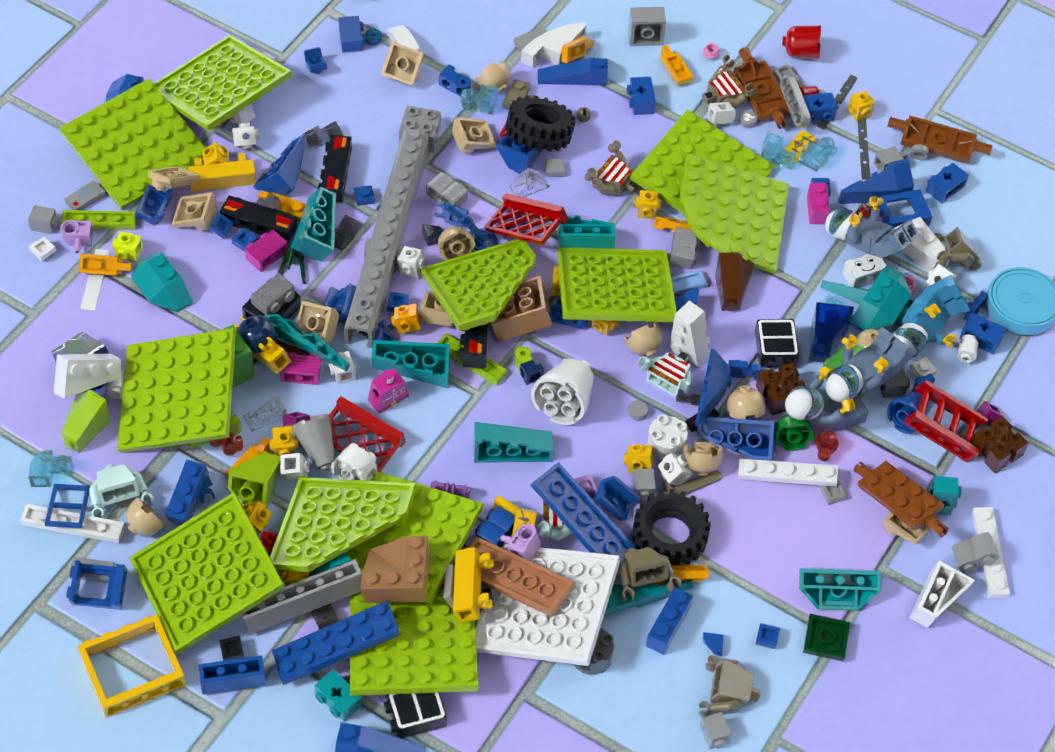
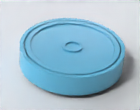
(1022, 301)

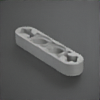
(795, 99)

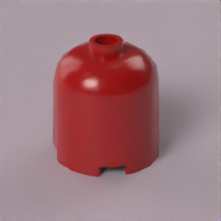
(802, 41)

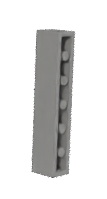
(305, 596)

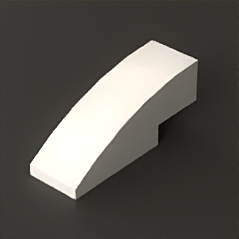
(402, 36)

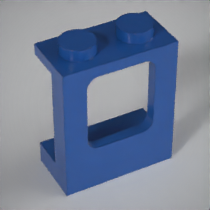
(917, 202)
(115, 590)

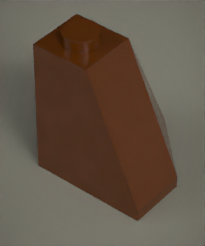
(732, 279)

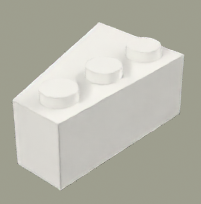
(925, 247)
(690, 335)
(83, 372)
(939, 593)

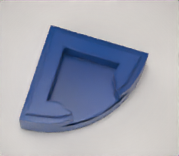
(714, 642)

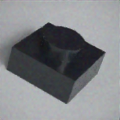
(231, 648)

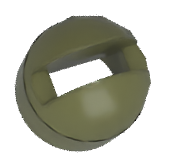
(585, 118)

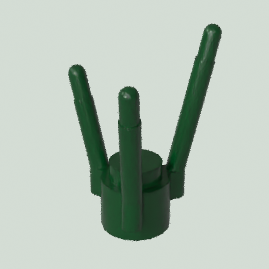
(293, 257)

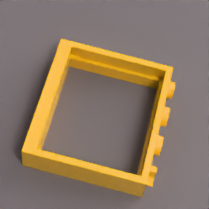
(140, 693)

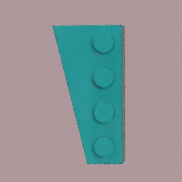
(317, 226)
(413, 360)
(511, 444)

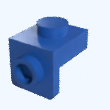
(314, 60)

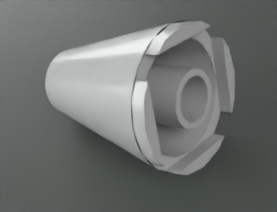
(317, 440)

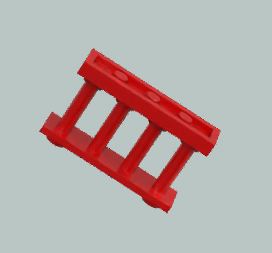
(935, 431)

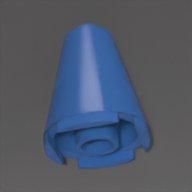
(903, 407)

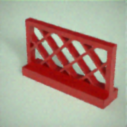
(531, 209)
(371, 424)

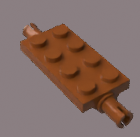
(769, 100)
(939, 138)
(901, 496)

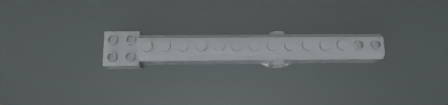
(416, 138)

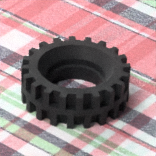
(524, 124)
(677, 507)

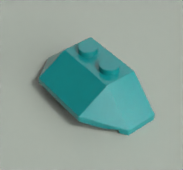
(161, 283)
(882, 301)
(839, 587)

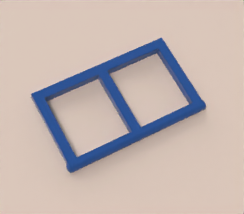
(53, 504)

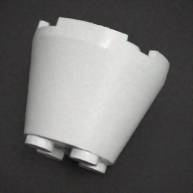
(564, 391)

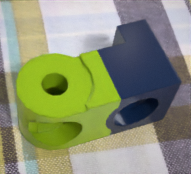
(526, 366)

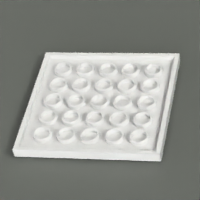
(572, 632)

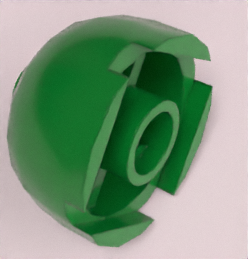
(793, 433)

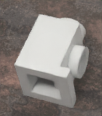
(721, 113)

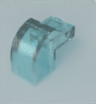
(774, 153)
(45, 465)

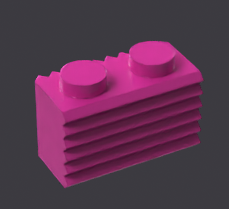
(818, 203)
(266, 250)
(302, 369)

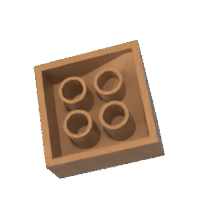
(525, 311)
(397, 571)

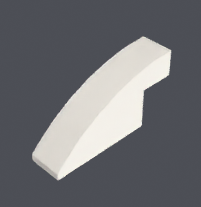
(550, 44)

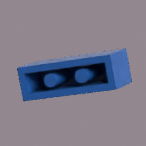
(187, 492)
(669, 621)
(232, 674)

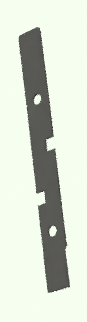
(840, 97)
(863, 144)

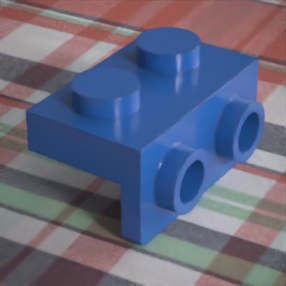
(152, 205)
(616, 497)

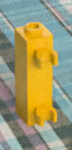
(223, 174)
(272, 356)
(467, 584)

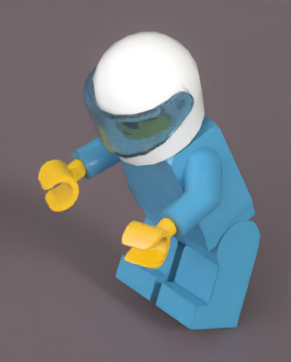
(929, 315)

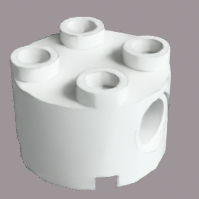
(667, 436)
(354, 464)

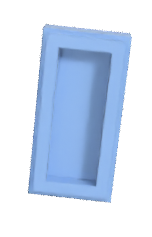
(688, 282)

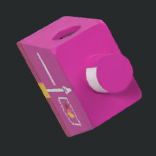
(387, 390)

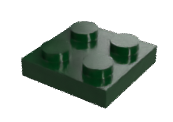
(826, 637)

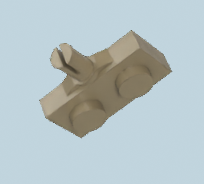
(517, 89)

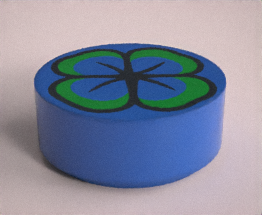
(373, 36)

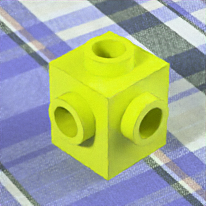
(127, 246)

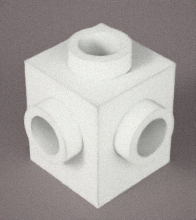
(238, 133)
(410, 261)
(939, 273)
(675, 469)

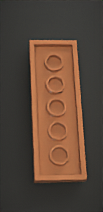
(523, 579)

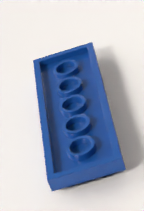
(580, 513)
(335, 642)

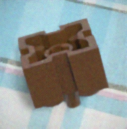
(777, 386)
(999, 444)

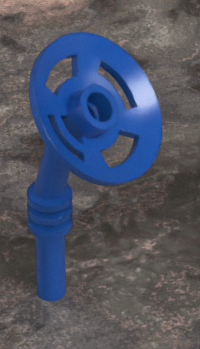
(481, 239)

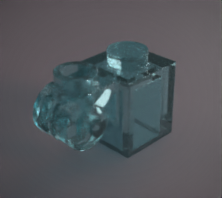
(483, 102)
(816, 155)

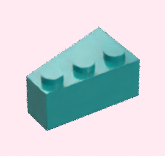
(586, 234)

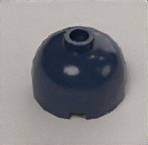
(256, 330)

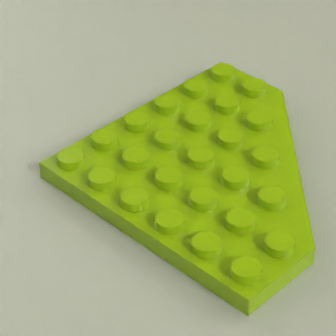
(479, 283)
(334, 517)

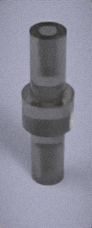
(693, 399)

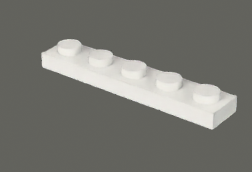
(788, 472)
(92, 526)
(994, 574)

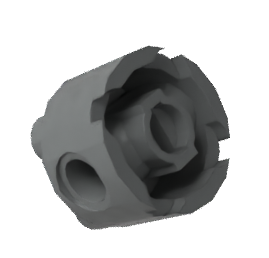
(601, 654)

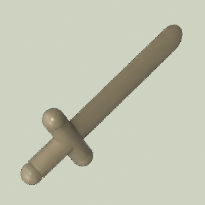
(694, 483)

